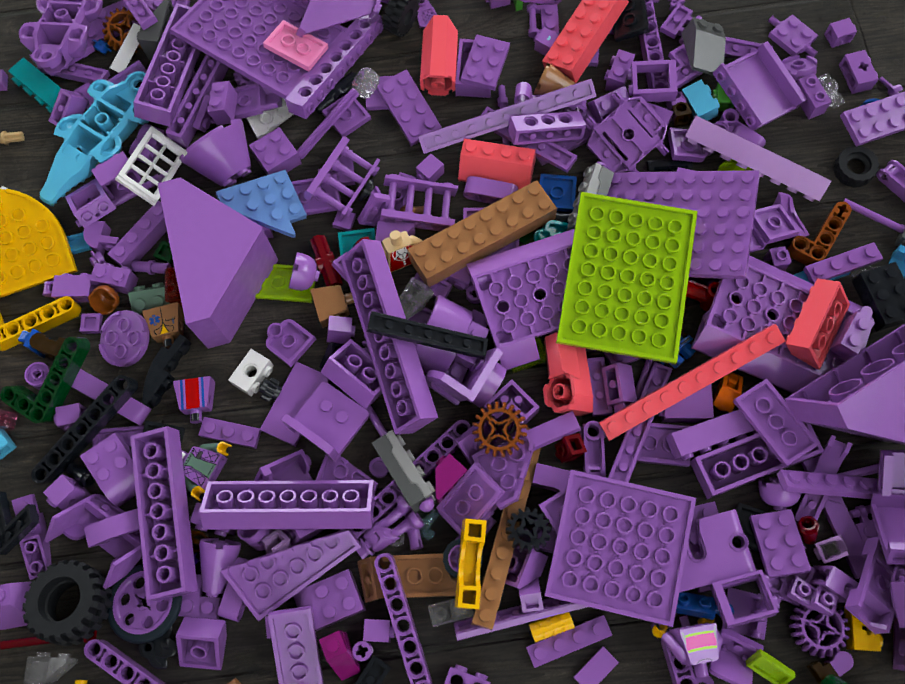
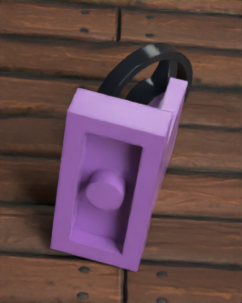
(376, 201)

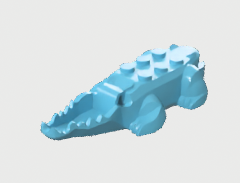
(95, 132)

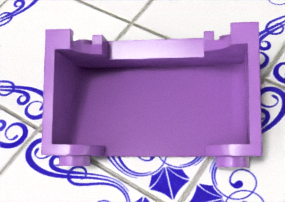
(290, 468)

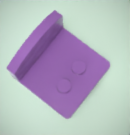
(478, 384)
(328, 420)

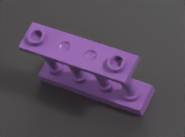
(333, 163)
(424, 220)

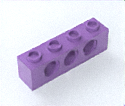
(546, 127)

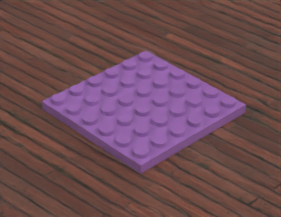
(621, 547)

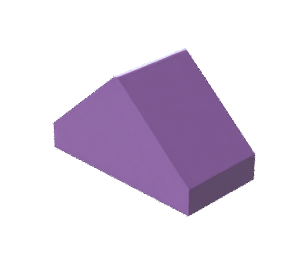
(216, 260)
(860, 394)

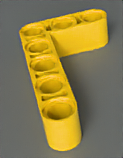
(42, 319)

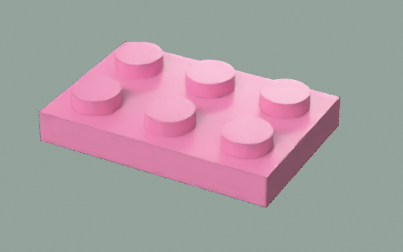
(299, 50)

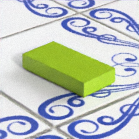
(770, 668)

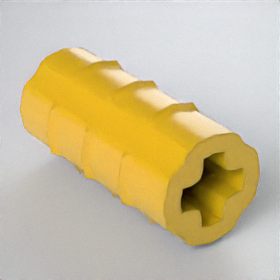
(551, 626)

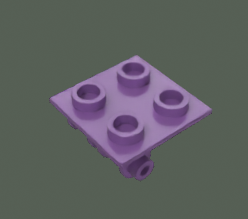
(744, 605)

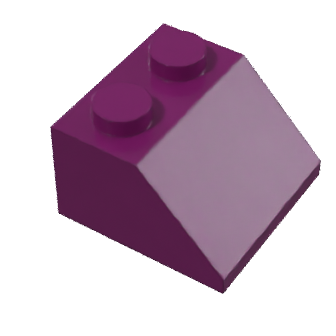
(447, 475)

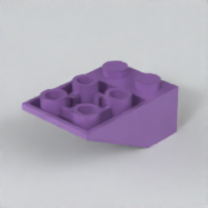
(604, 106)

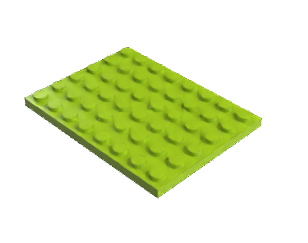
(627, 278)

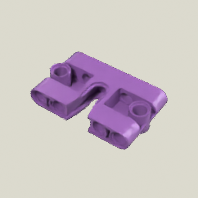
(718, 556)

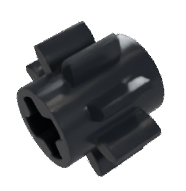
(270, 389)

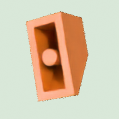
(728, 389)

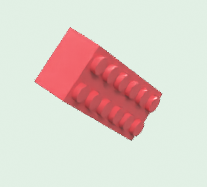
(583, 36)

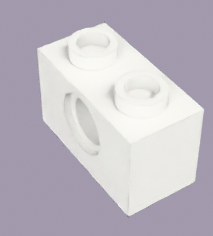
(252, 361)

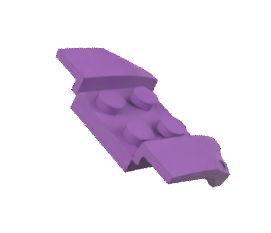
(776, 223)

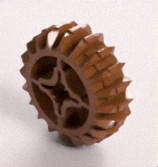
(113, 25)
(511, 442)

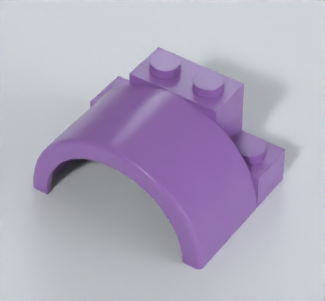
(456, 318)

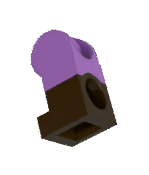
(681, 110)
(836, 665)

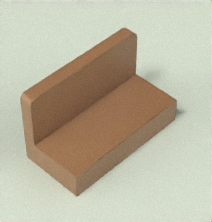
(369, 579)

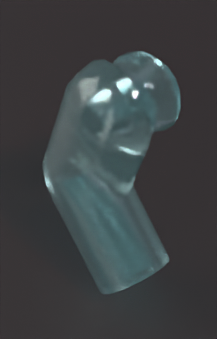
(430, 518)

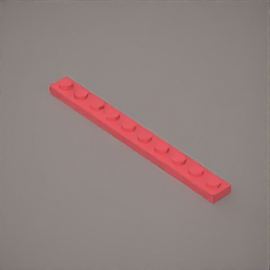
(692, 381)

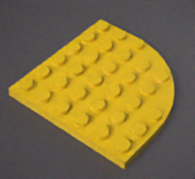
(30, 244)

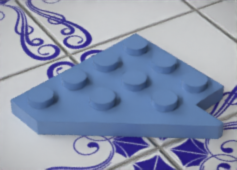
(266, 201)

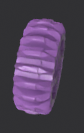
(816, 635)

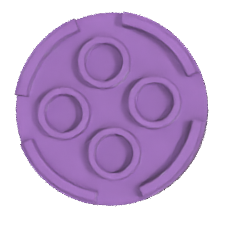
(124, 338)

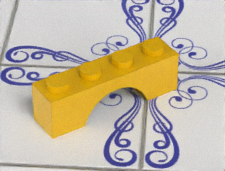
(468, 576)

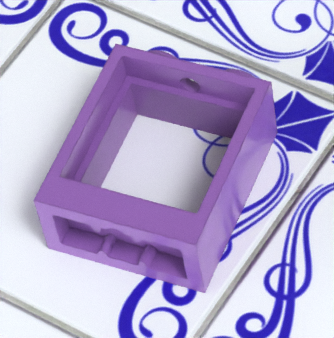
(654, 95)
(85, 209)
(724, 608)

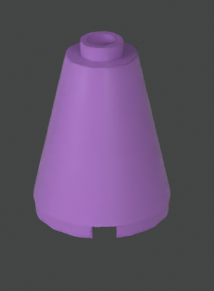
(213, 557)

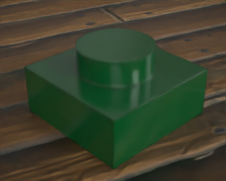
(164, 253)

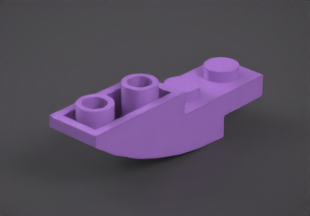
(33, 547)

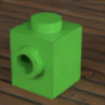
(723, 99)

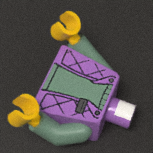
(203, 465)

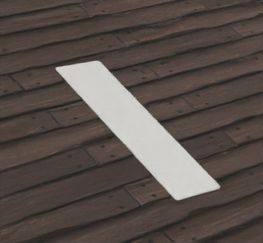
(127, 49)

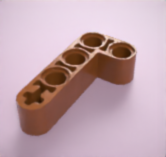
(825, 233)

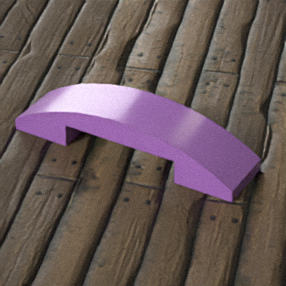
(111, 528)

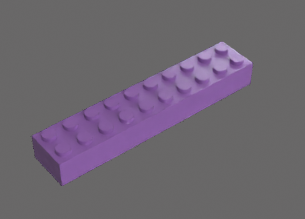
(393, 359)

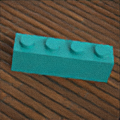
(35, 83)

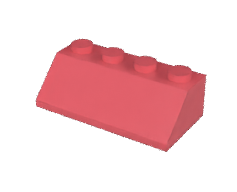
(496, 162)
(818, 322)

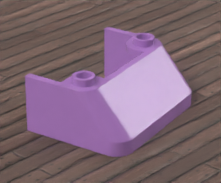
(90, 510)

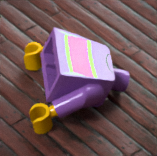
(693, 644)

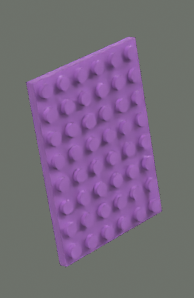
(235, 36)
(723, 217)

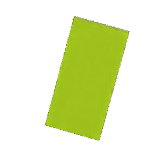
(277, 286)

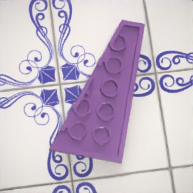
(278, 576)

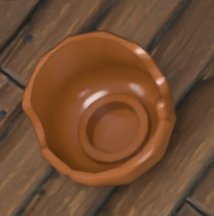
(104, 299)

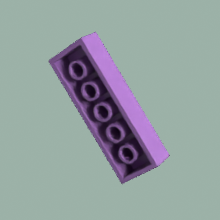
(740, 464)

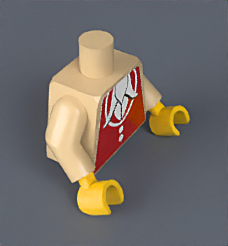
(396, 248)

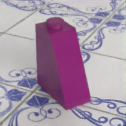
(339, 654)

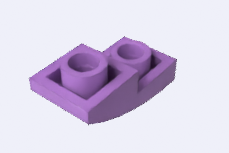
(811, 597)

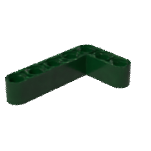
(55, 387)

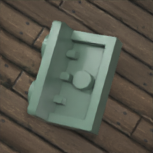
(147, 298)

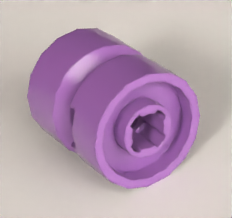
(36, 374)
(254, 537)

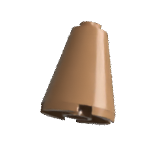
(552, 80)

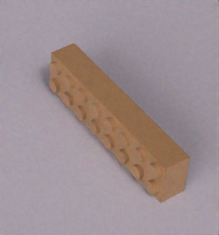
(482, 233)

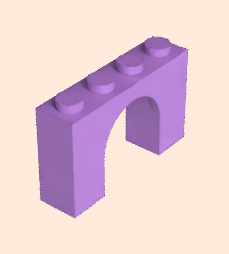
(554, 480)

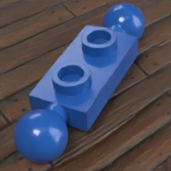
(698, 606)

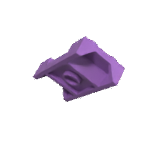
(872, 598)

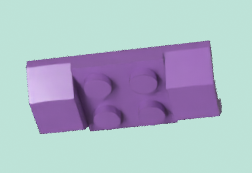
(254, 100)

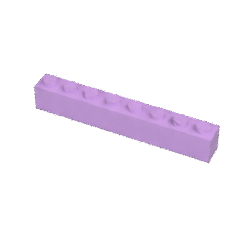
(758, 158)

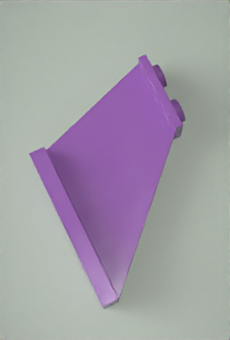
(328, 13)

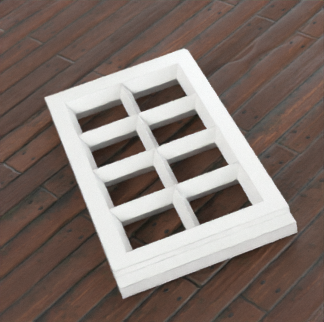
(136, 187)

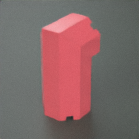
(439, 56)
(568, 378)

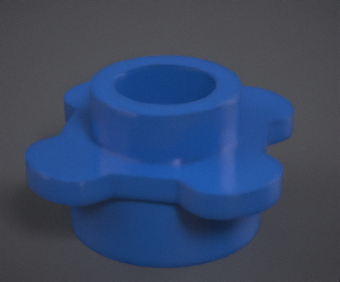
(101, 46)

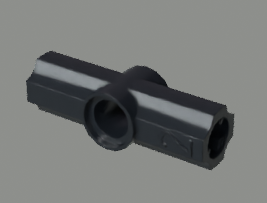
(340, 89)

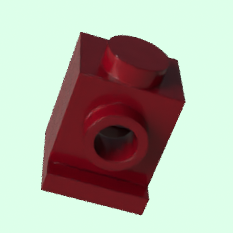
(565, 451)

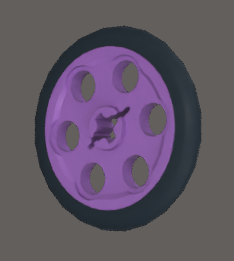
(136, 631)

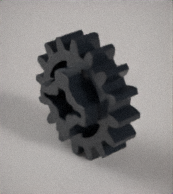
(533, 522)

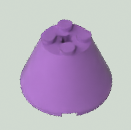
(220, 154)

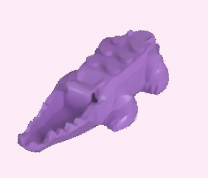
(60, 32)

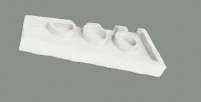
(269, 120)

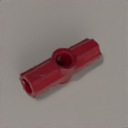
(324, 260)

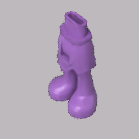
(381, 536)

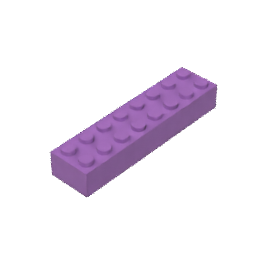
(166, 75)
(288, 505)
(163, 514)

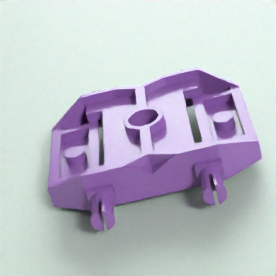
(631, 115)

